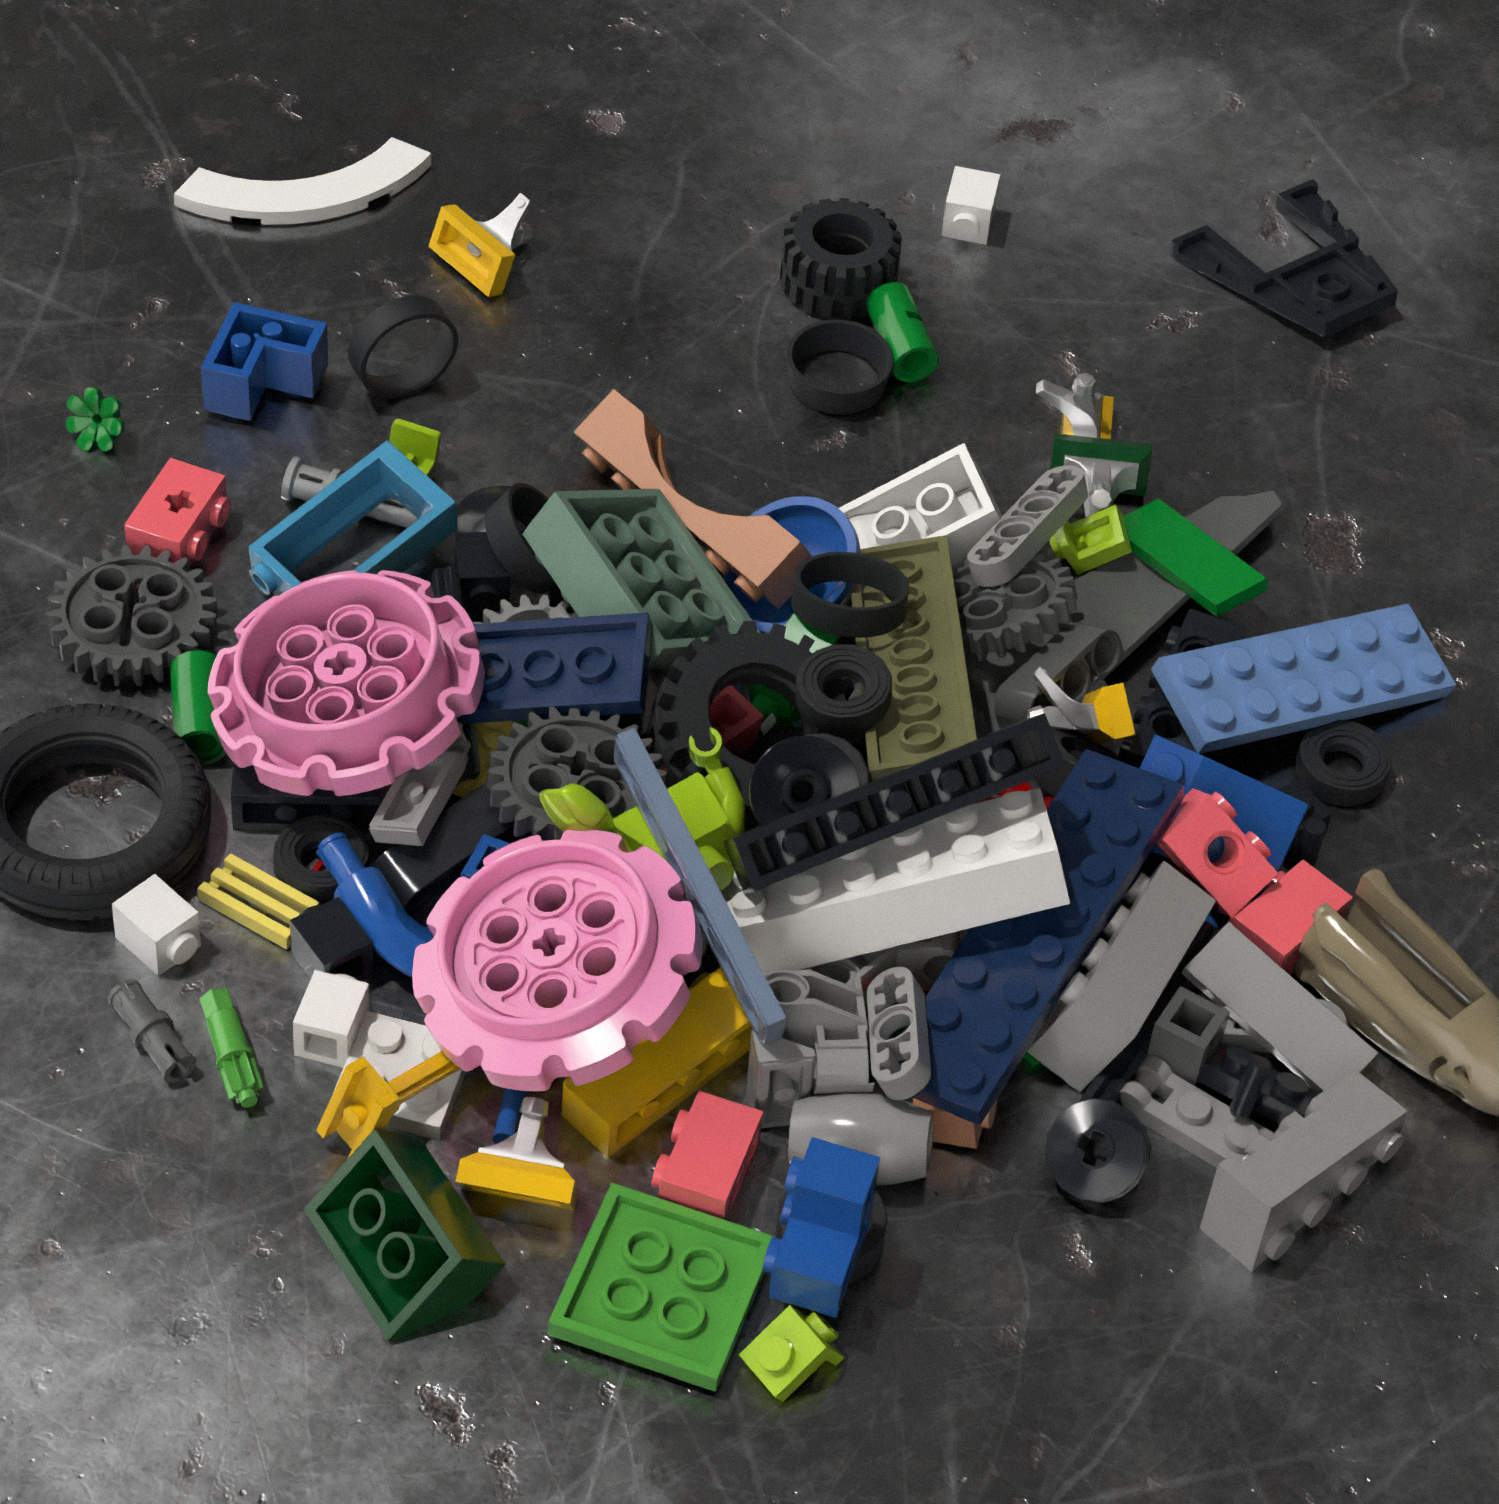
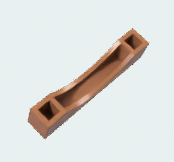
(749, 546)

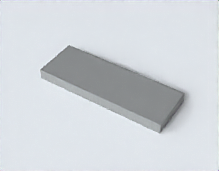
(1277, 1010)

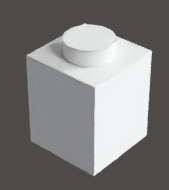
(970, 205)
(157, 925)
(329, 1017)

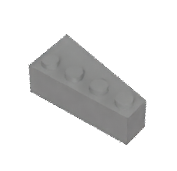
(1122, 975)
(1304, 1166)

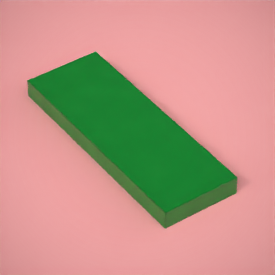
(1191, 558)

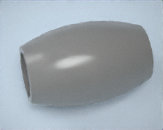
(868, 1123)

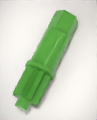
(233, 1054)

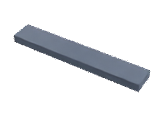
(700, 887)

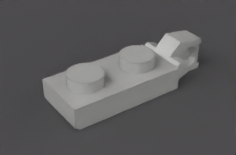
(419, 797)

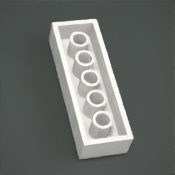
(913, 886)

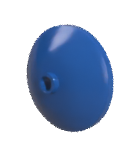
(821, 530)

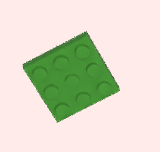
(661, 1286)

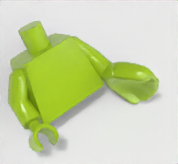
(707, 805)

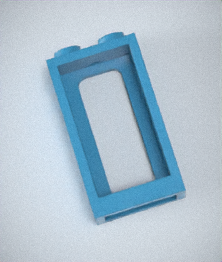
(342, 503)

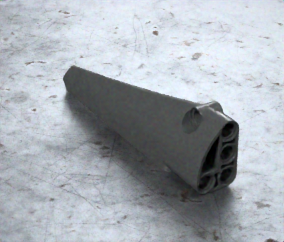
(1114, 616)

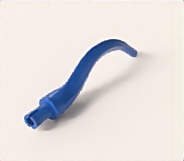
(393, 935)

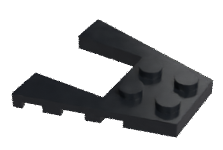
(1316, 291)

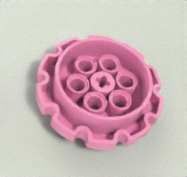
(346, 682)
(551, 928)

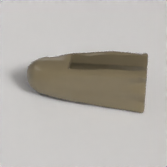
(1406, 991)

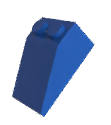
(1260, 808)

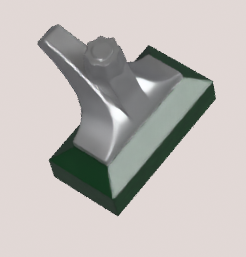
(1108, 466)

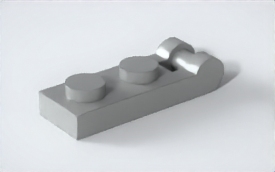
(1188, 1114)

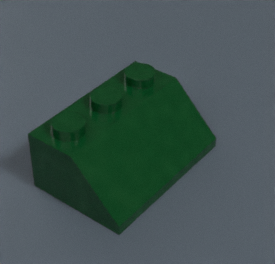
(402, 1234)

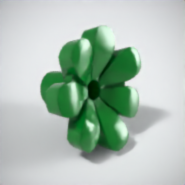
(96, 419)

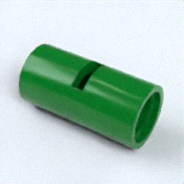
(902, 326)
(193, 705)

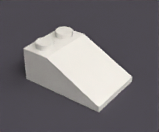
(928, 502)

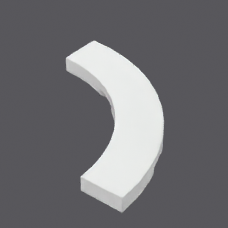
(305, 199)

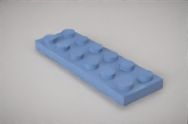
(1302, 678)

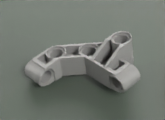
(829, 1006)

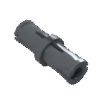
(152, 1031)

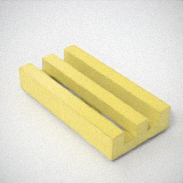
(263, 894)

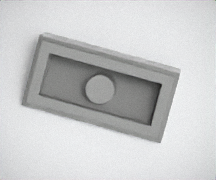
(778, 1078)

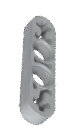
(1027, 526)

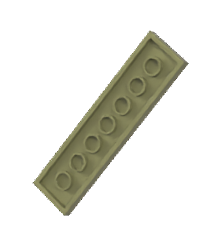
(925, 658)

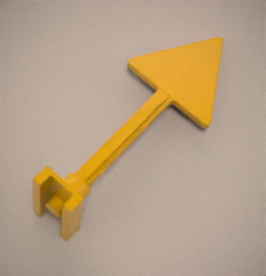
(367, 1102)

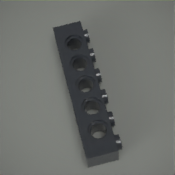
(893, 803)

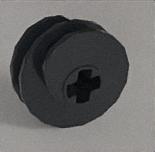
(1071, 1163)

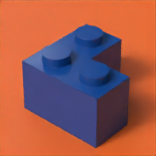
(261, 352)
(826, 1225)

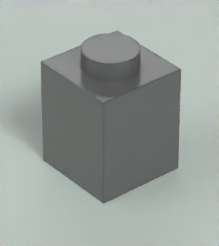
(1188, 1033)

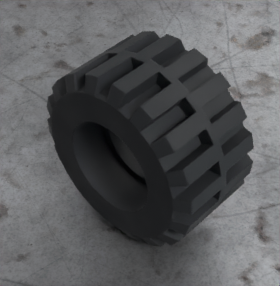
(838, 256)

